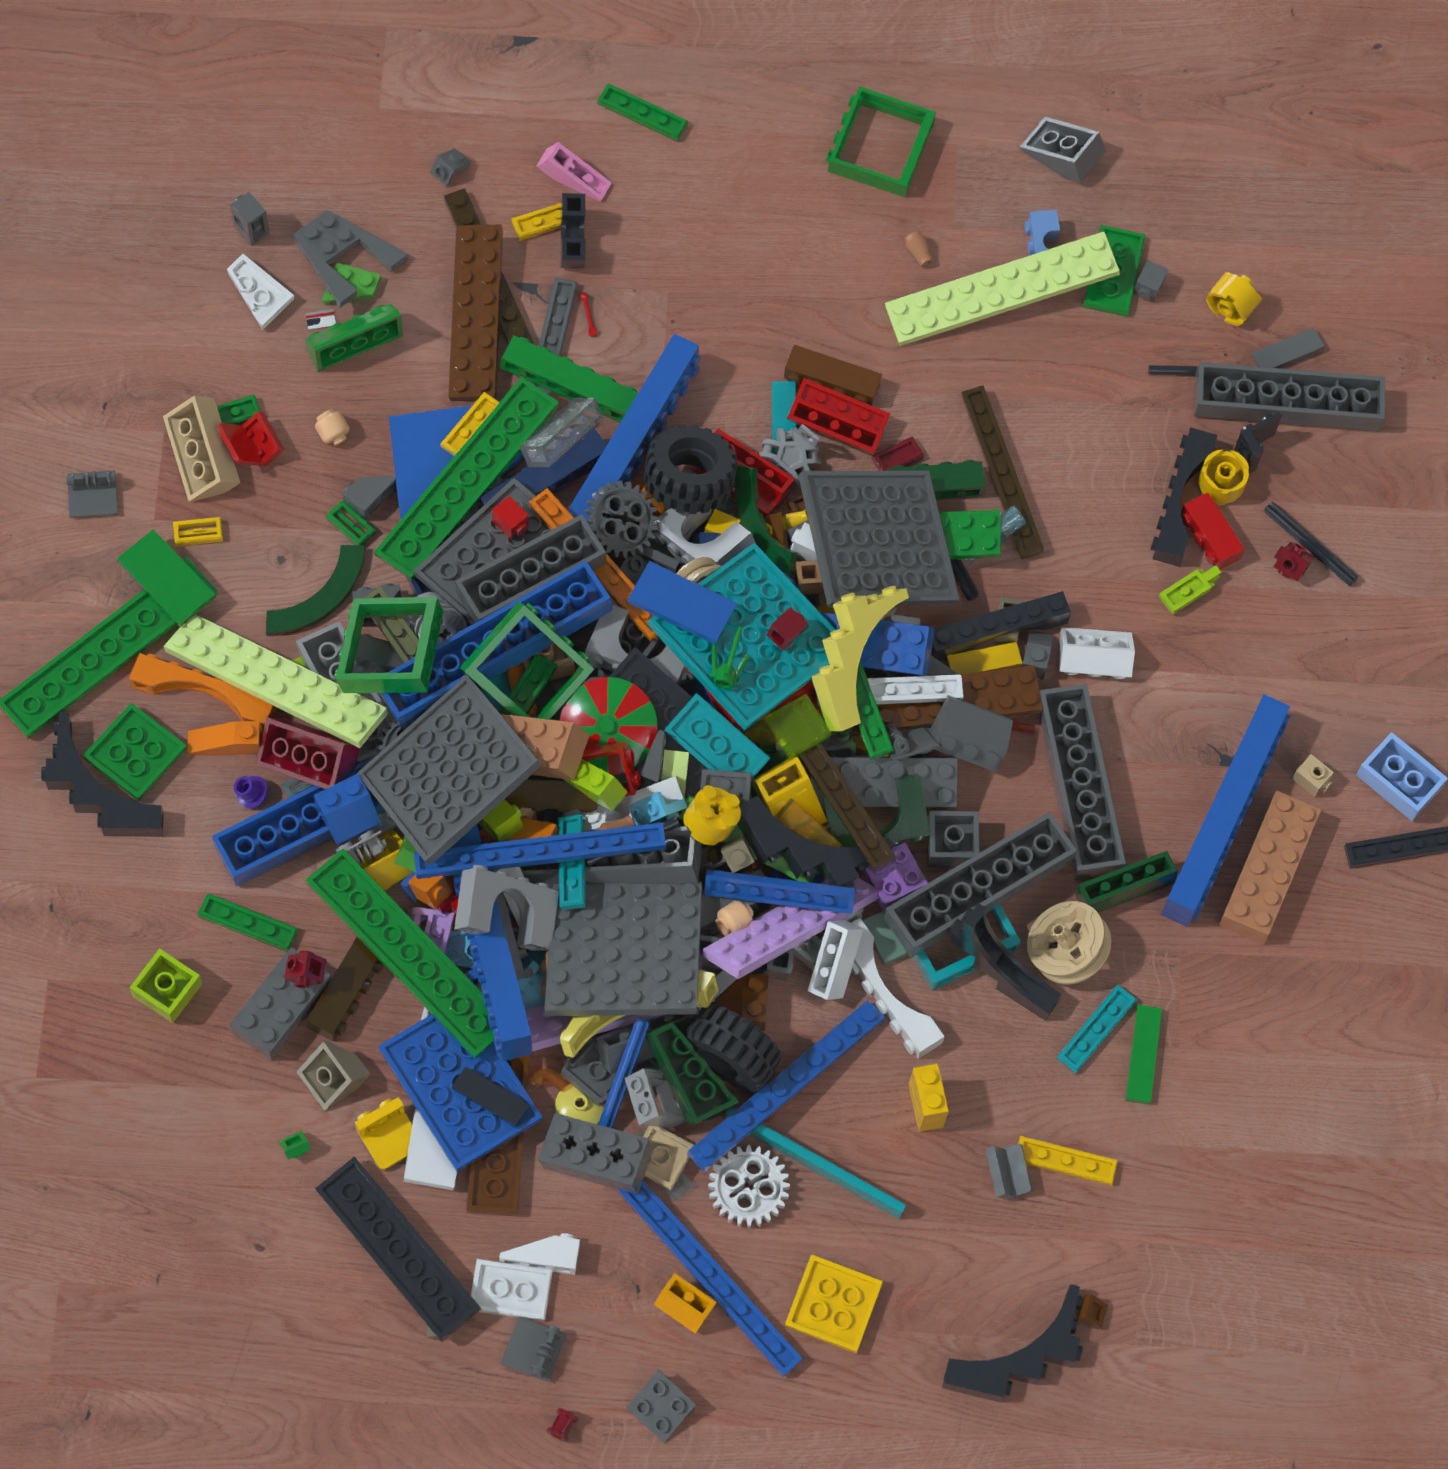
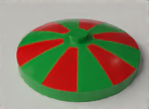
(613, 713)

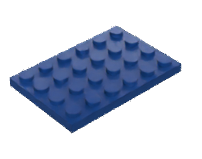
(428, 1064)

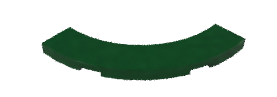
(746, 501)
(325, 600)

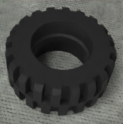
(685, 490)
(733, 1047)

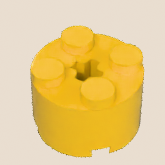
(1233, 298)
(1224, 476)
(712, 815)

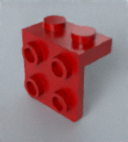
(252, 442)

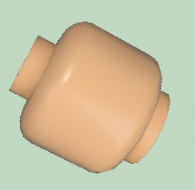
(332, 427)
(734, 917)

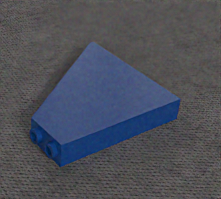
(419, 453)

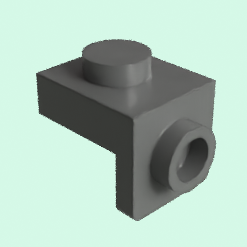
(448, 165)

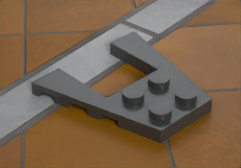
(330, 238)

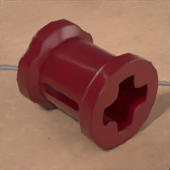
(562, 1424)

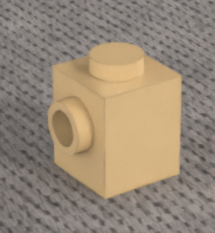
(1313, 776)

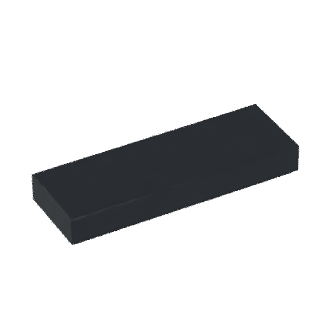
(490, 1097)

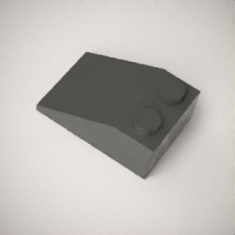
(1064, 148)

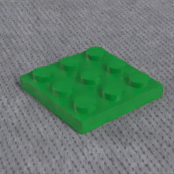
(134, 752)

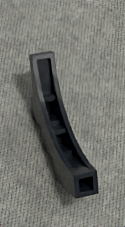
(115, 814)
(773, 840)
(992, 957)
(990, 1377)

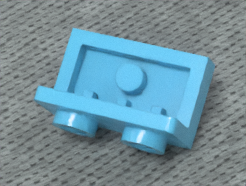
(654, 810)

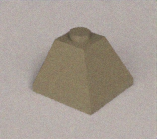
(332, 1074)

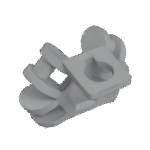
(792, 454)

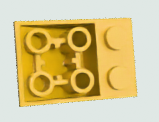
(786, 782)

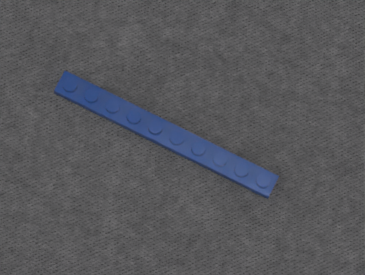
(545, 850)
(785, 1086)
(713, 1279)

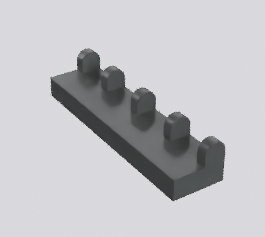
(510, 934)

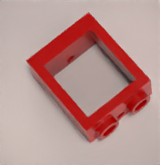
(627, 758)

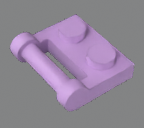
(437, 927)

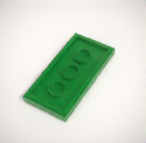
(1116, 293)
(166, 577)

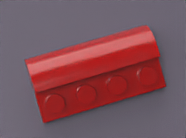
(838, 416)
(772, 482)

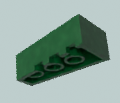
(688, 1075)

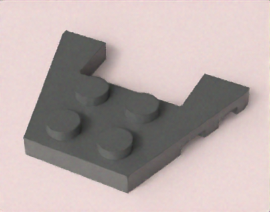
(589, 1074)

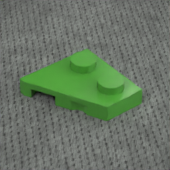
(362, 280)

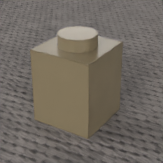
(737, 853)

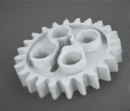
(761, 1205)

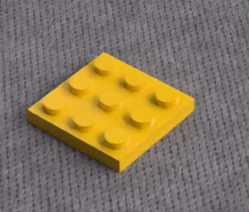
(833, 1304)

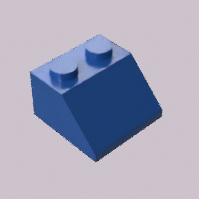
(347, 809)

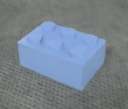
(1401, 776)

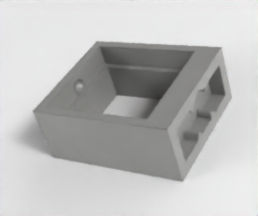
(646, 1106)

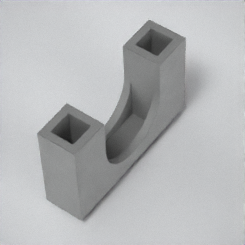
(677, 527)
(608, 654)
(535, 903)

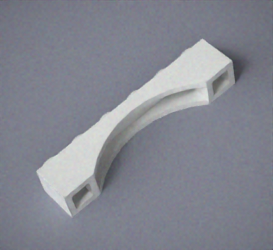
(917, 1029)

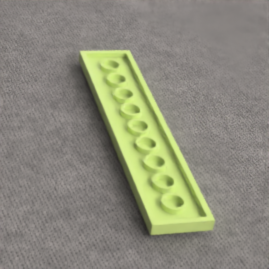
(1001, 288)
(276, 680)

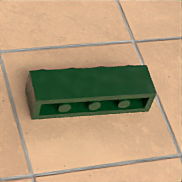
(953, 479)
(1128, 882)

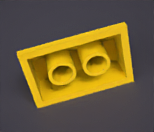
(382, 866)

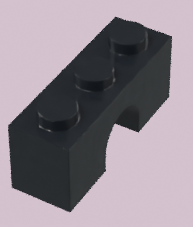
(572, 230)

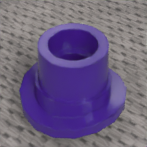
(251, 791)

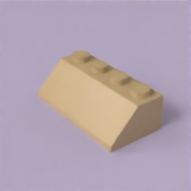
(199, 450)

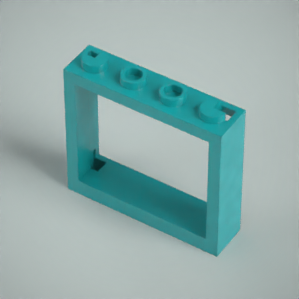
(965, 966)

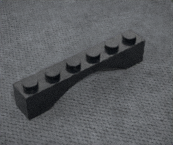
(1173, 537)
(1031, 615)

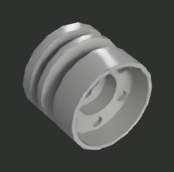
(451, 622)

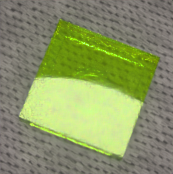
(797, 726)

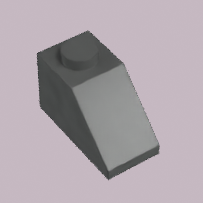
(368, 494)
(1038, 652)

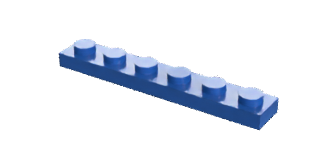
(779, 891)

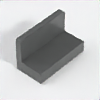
(662, 556)
(1009, 1171)

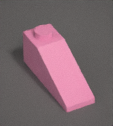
(573, 172)

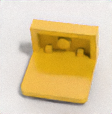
(385, 1132)

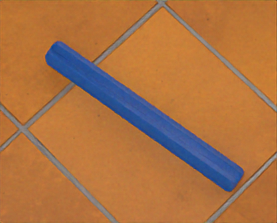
(625, 1069)

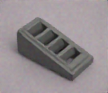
(654, 762)

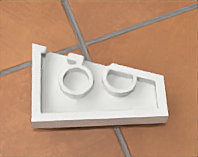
(259, 290)

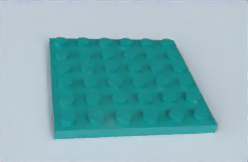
(770, 672)

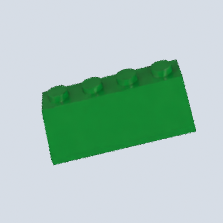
(354, 336)

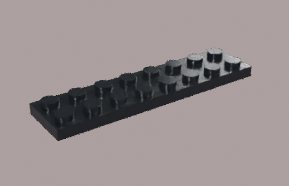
(398, 1249)

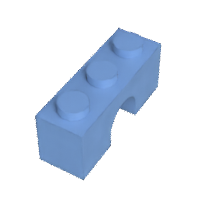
(1041, 228)

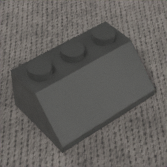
(971, 733)

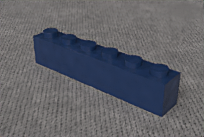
(568, 468)

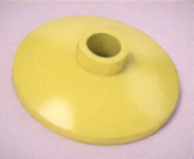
(566, 1105)

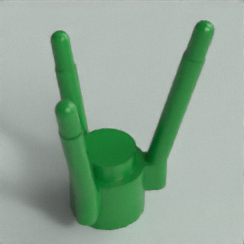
(725, 676)

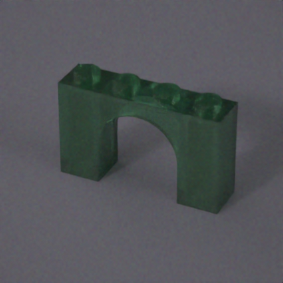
(909, 822)

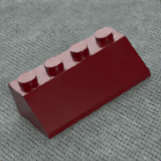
(305, 753)

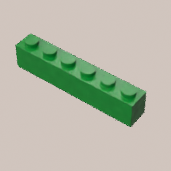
(566, 378)

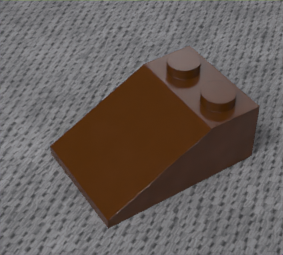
(747, 998)

